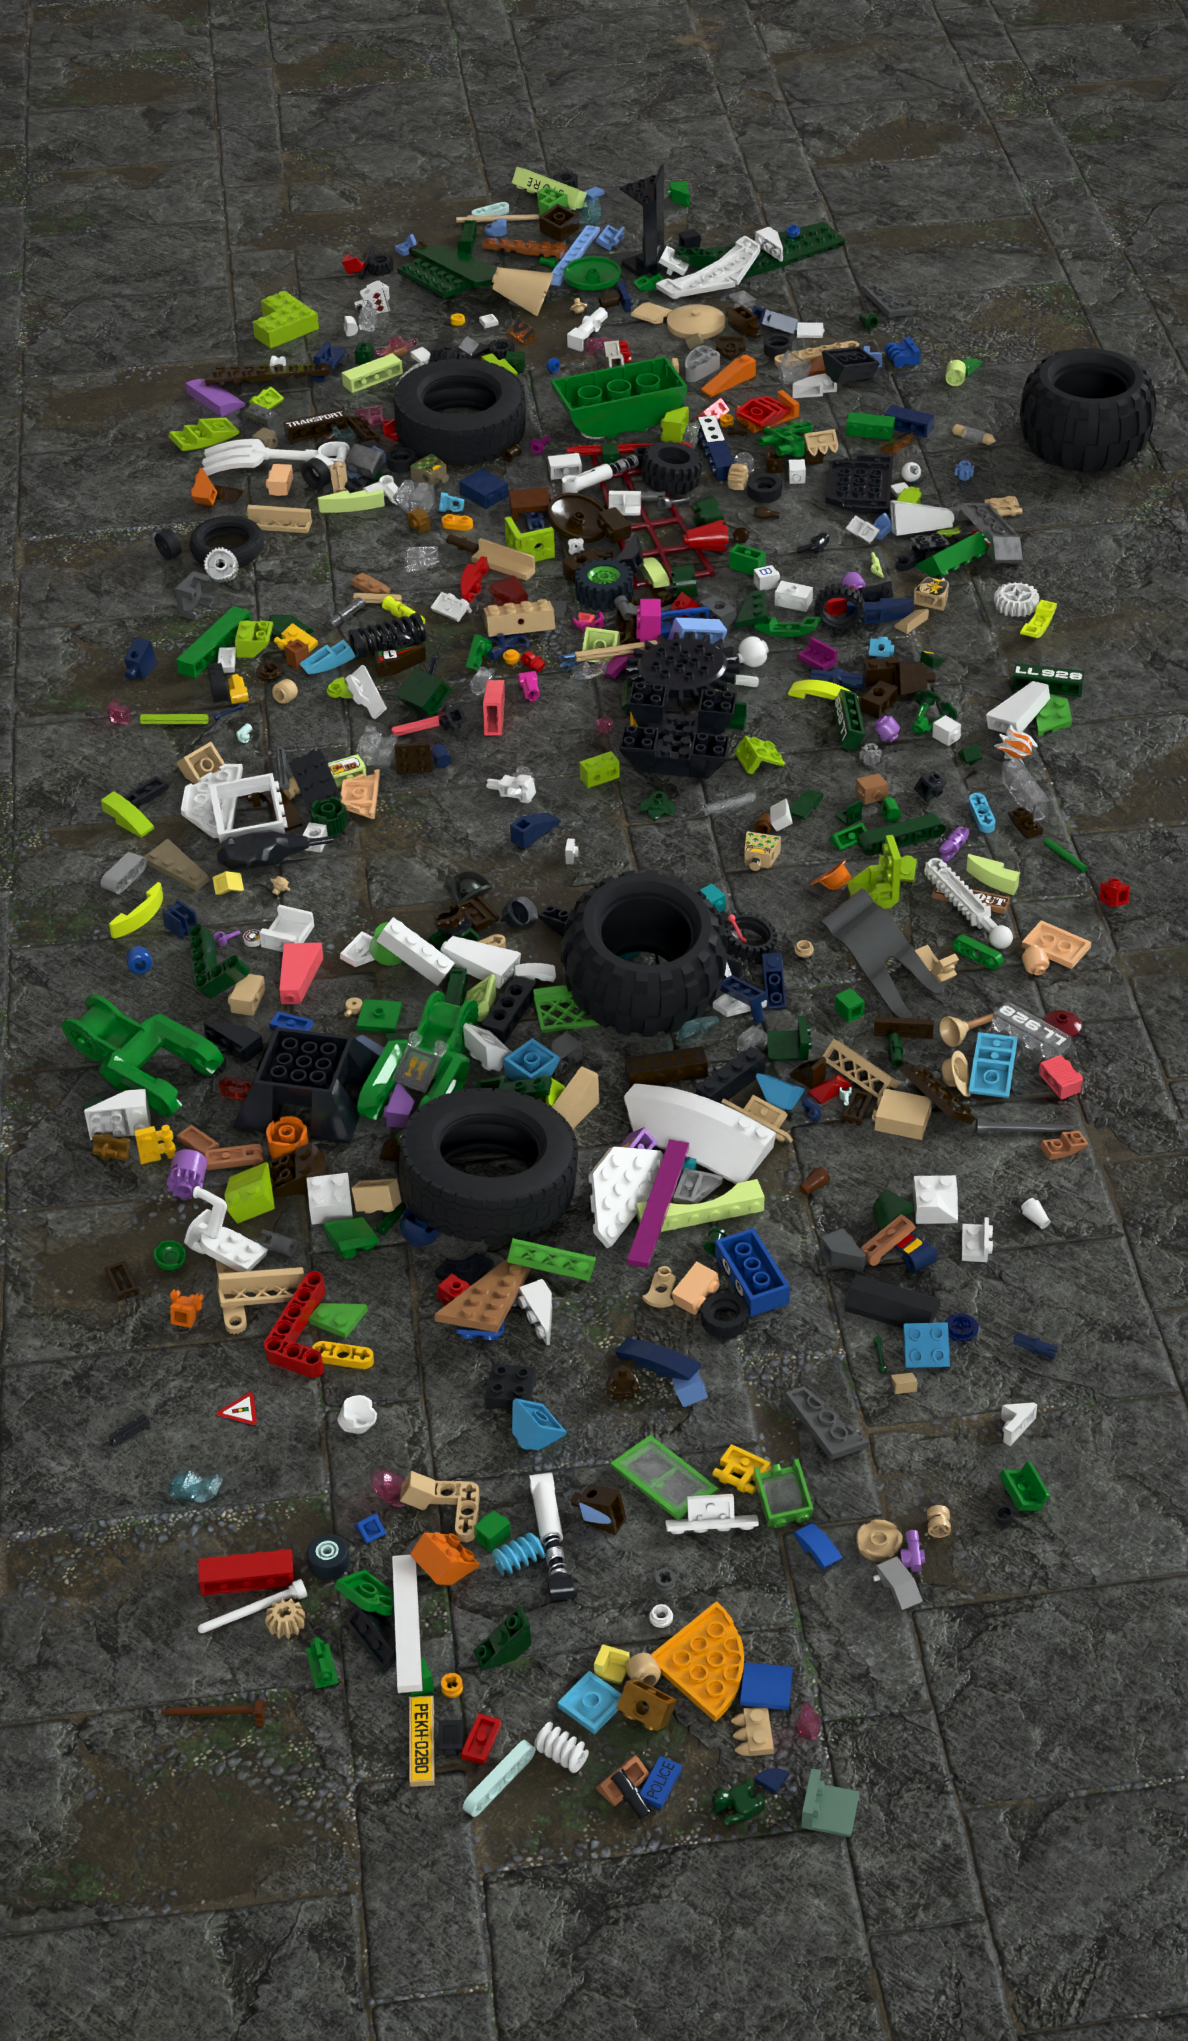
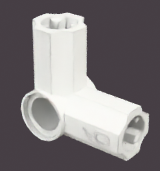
(385, 484)

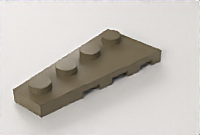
(177, 865)

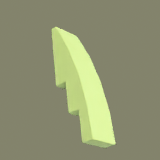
(350, 502)
(654, 573)

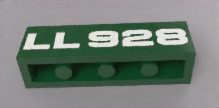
(1059, 680)
(848, 720)

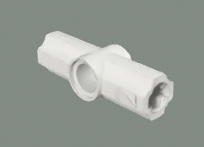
(593, 322)

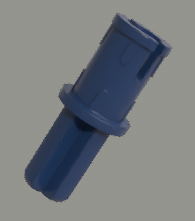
(1035, 1345)

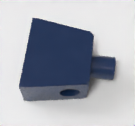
(140, 659)

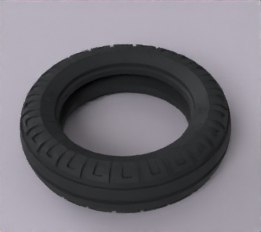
(225, 526)

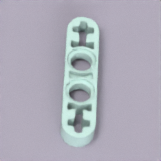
(499, 1778)

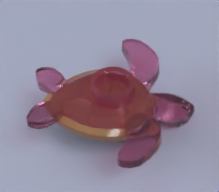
(397, 346)

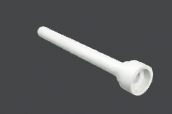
(295, 1591)

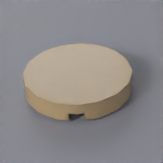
(879, 1540)

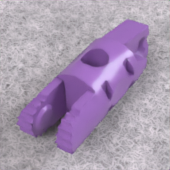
(953, 843)

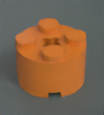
(285, 1136)

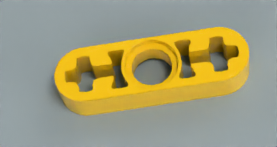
(358, 1352)

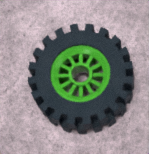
(602, 582)

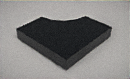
(469, 1269)

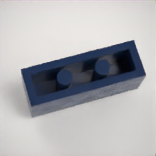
(911, 420)

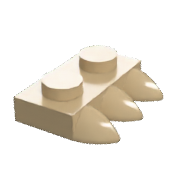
(821, 440)
(755, 1732)

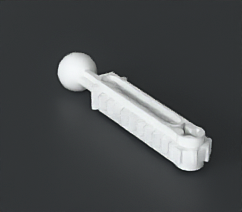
(967, 902)

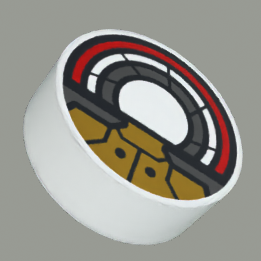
(252, 938)

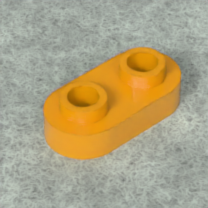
(457, 522)

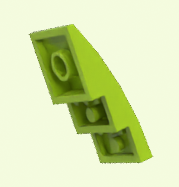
(205, 434)

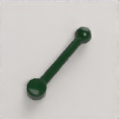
(878, 1341)

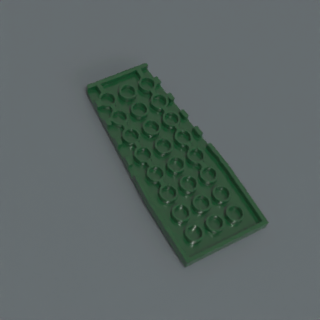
(810, 240)

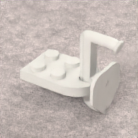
(219, 1241)

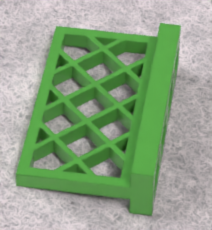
(554, 997)

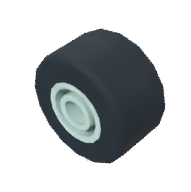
(328, 1557)

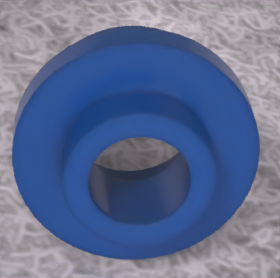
(793, 230)
(553, 365)

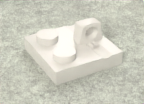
(673, 264)

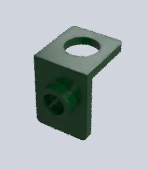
(853, 813)

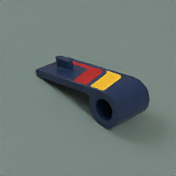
(916, 1252)

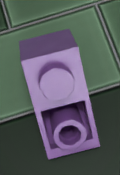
(400, 1107)

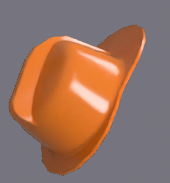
(835, 878)

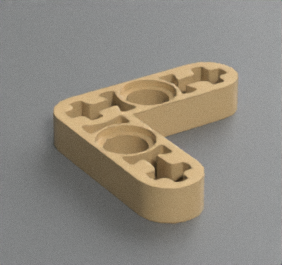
(459, 1498)

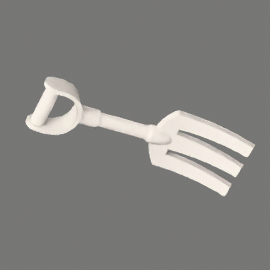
(252, 452)

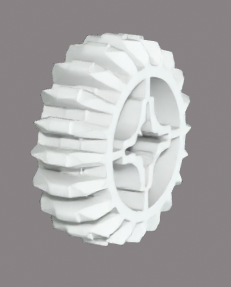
(1016, 599)

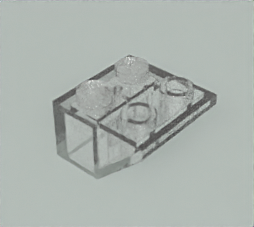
(415, 495)

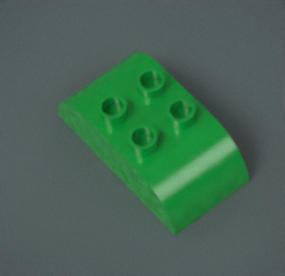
(621, 397)

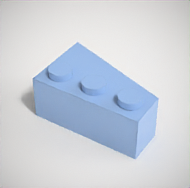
(701, 627)

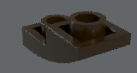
(1024, 822)

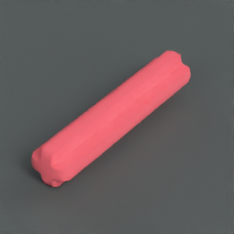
(415, 726)

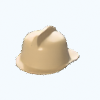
(956, 1073)

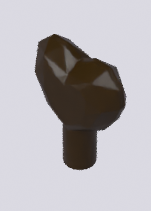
(763, 512)

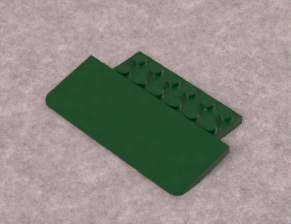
(446, 270)

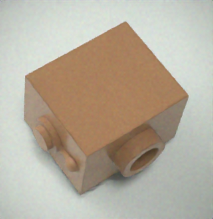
(871, 788)

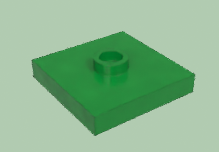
(379, 1016)

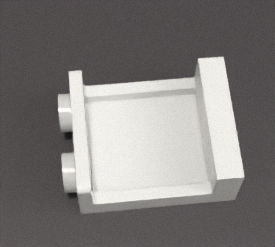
(289, 927)

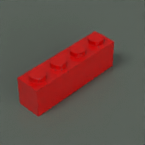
(246, 1572)

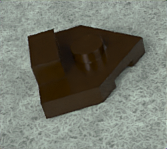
(730, 346)

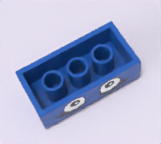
(752, 1271)

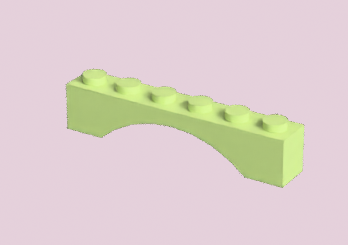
(740, 1200)

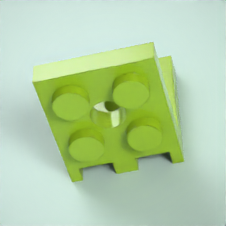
(527, 541)

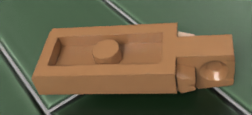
(369, 584)

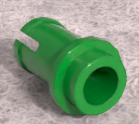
(551, 262)

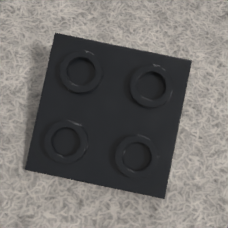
(933, 542)

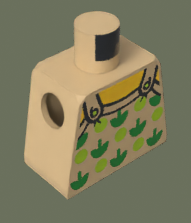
(761, 850)

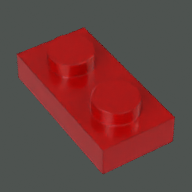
(481, 1739)

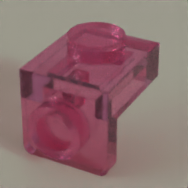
(118, 713)

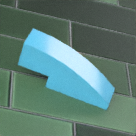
(328, 658)

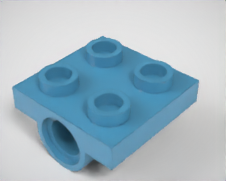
(926, 1345)

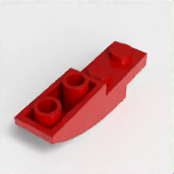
(472, 577)

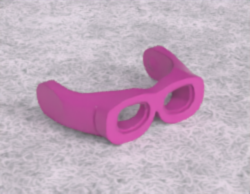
(580, 625)

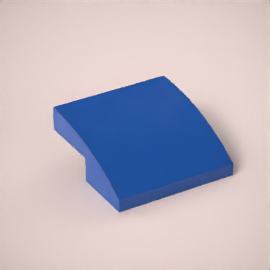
(766, 1686)

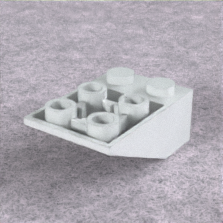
(119, 1114)

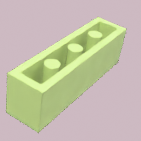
(372, 373)

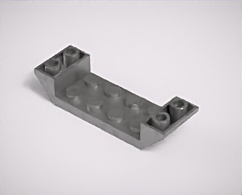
(1004, 541)

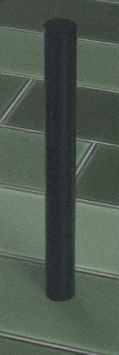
(370, 252)

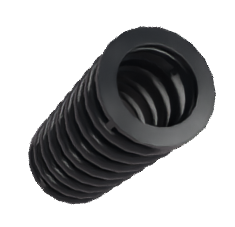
(413, 622)

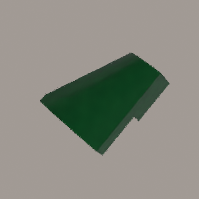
(889, 1207)

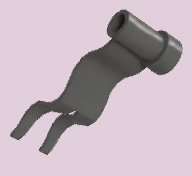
(628, 609)

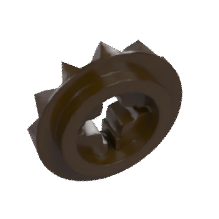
(275, 670)

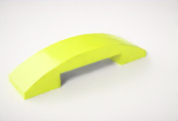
(1040, 620)
(816, 688)
(138, 917)

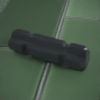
(129, 1430)

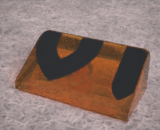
(522, 332)
(898, 443)

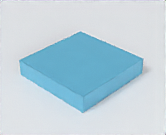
(590, 1702)

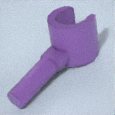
(222, 939)

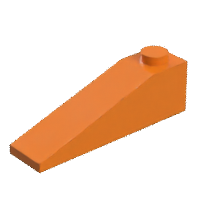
(731, 375)

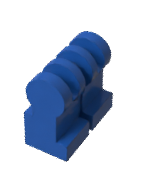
(903, 353)

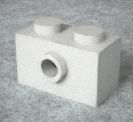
(793, 596)

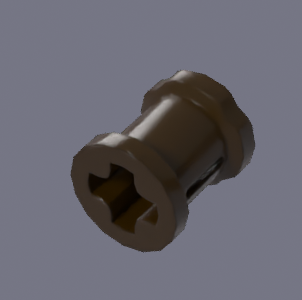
(514, 451)

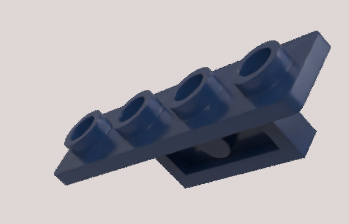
(327, 355)

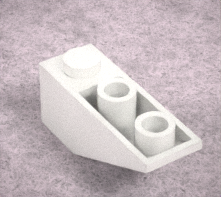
(770, 242)
(537, 1302)

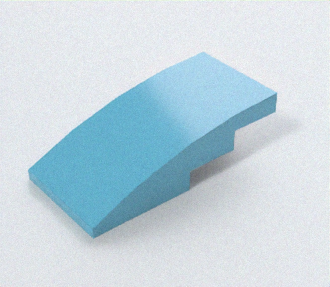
(993, 1065)

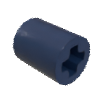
(440, 755)

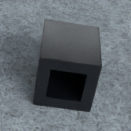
(689, 239)

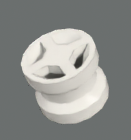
(274, 360)

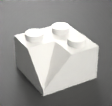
(935, 1199)

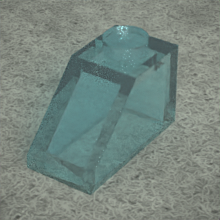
(592, 210)

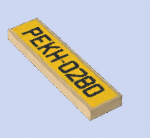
(421, 1741)

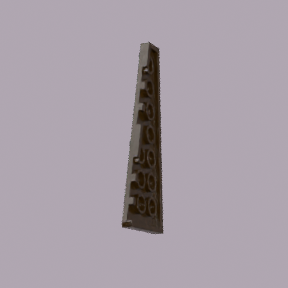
(264, 372)

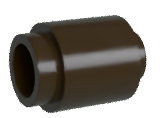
(609, 300)

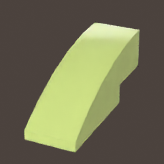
(993, 874)

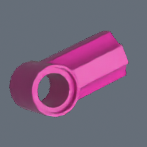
(529, 684)

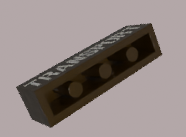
(314, 425)

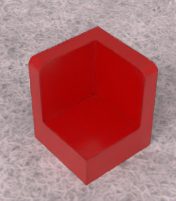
(352, 264)

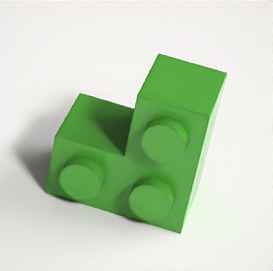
(549, 198)

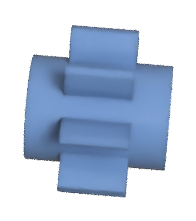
(964, 470)

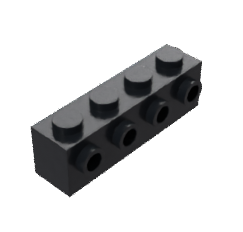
(733, 1076)

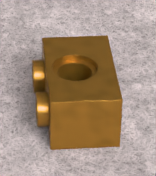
(659, 1703)

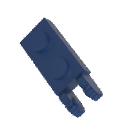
(626, 300)

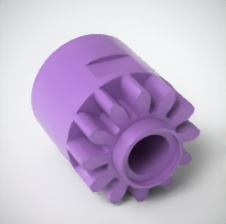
(186, 1173)

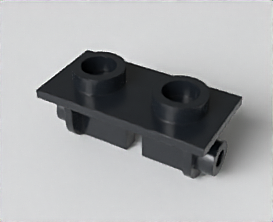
(878, 591)

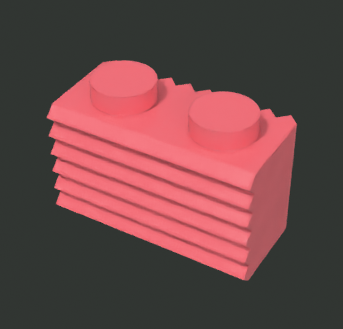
(1061, 1077)

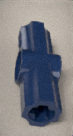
(838, 677)

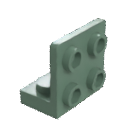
(829, 1807)

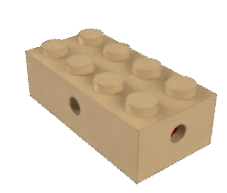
(519, 618)

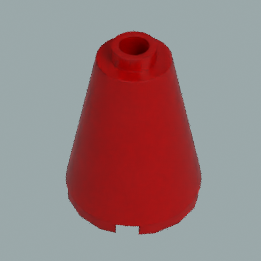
(707, 537)

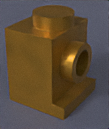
(419, 520)

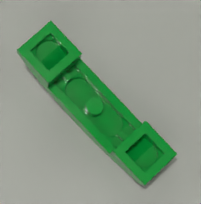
(788, 629)

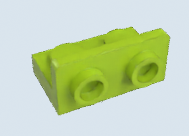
(267, 398)

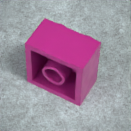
(649, 620)

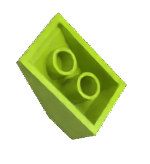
(249, 1193)

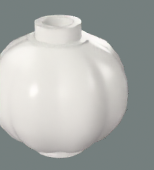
(752, 651)

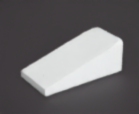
(780, 815)

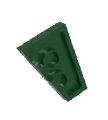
(753, 610)

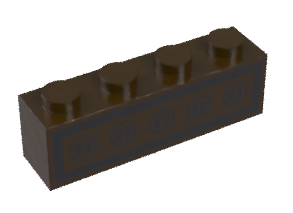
(666, 1066)

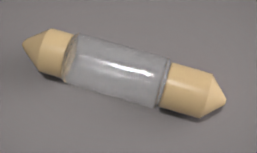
(973, 434)

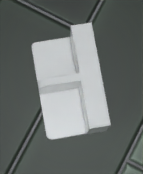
(626, 502)

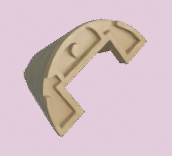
(523, 287)

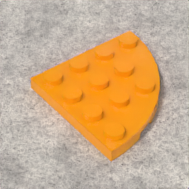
(705, 1661)

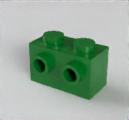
(746, 559)

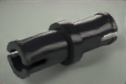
(631, 1794)

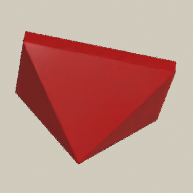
(829, 1088)

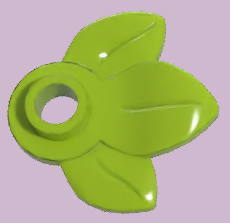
(339, 688)

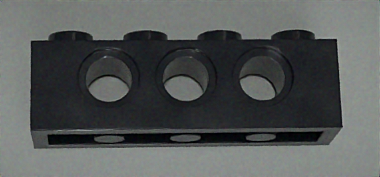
(510, 1008)

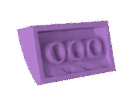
(214, 397)

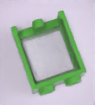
(783, 1495)

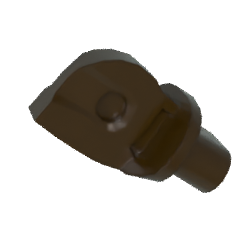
(329, 438)

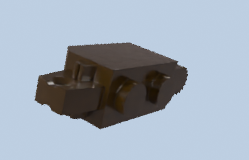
(743, 321)

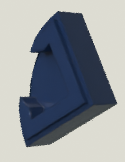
(772, 1779)

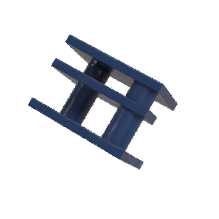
(176, 918)

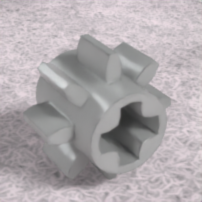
(870, 754)

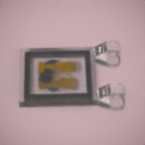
(418, 1065)

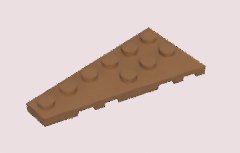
(487, 1300)

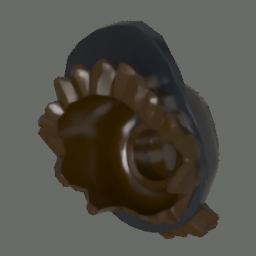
(453, 921)

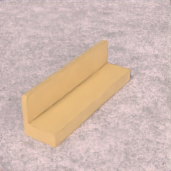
(506, 559)

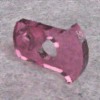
(596, 343)

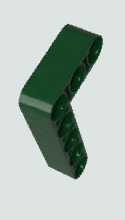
(207, 975)

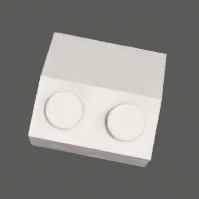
(485, 1047)

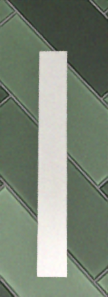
(407, 1624)

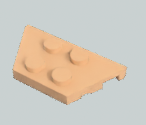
(361, 794)

